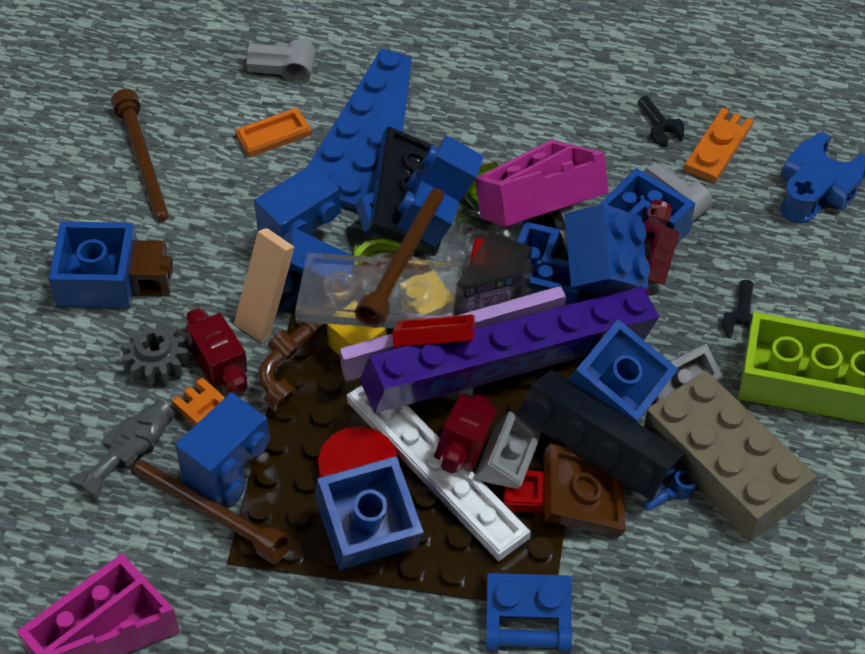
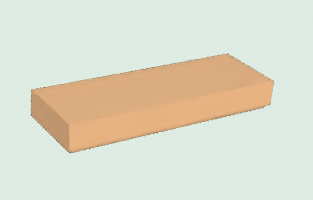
(263, 285)

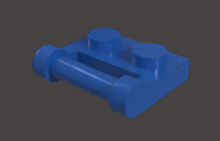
(529, 598)

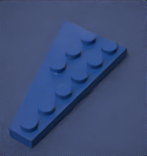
(354, 142)

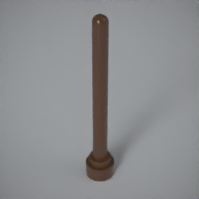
(127, 107)
(374, 307)
(269, 542)

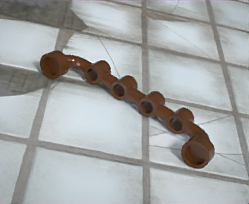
(283, 349)

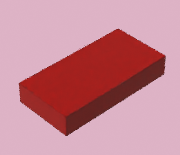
(434, 330)

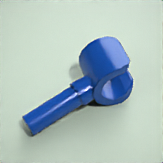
(676, 490)

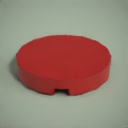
(353, 449)

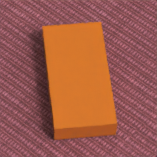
(273, 132)

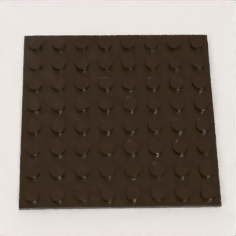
(286, 475)

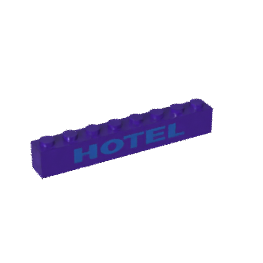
(502, 349)

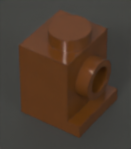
(150, 269)

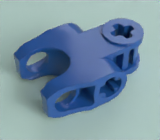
(818, 180)

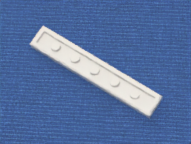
(460, 492)

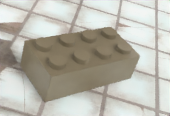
(731, 455)

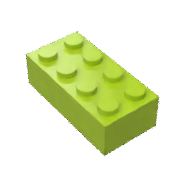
(804, 367)

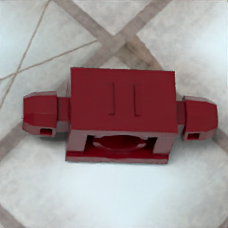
(662, 244)
(217, 350)
(465, 433)

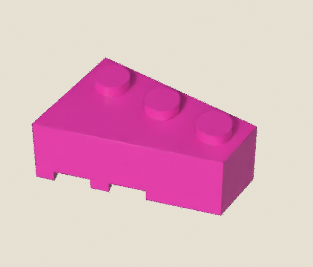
(541, 182)
(103, 615)

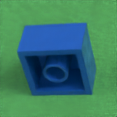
(606, 250)
(93, 265)
(368, 513)

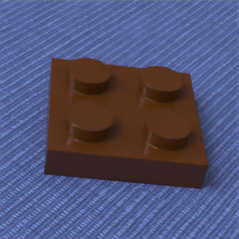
(581, 493)

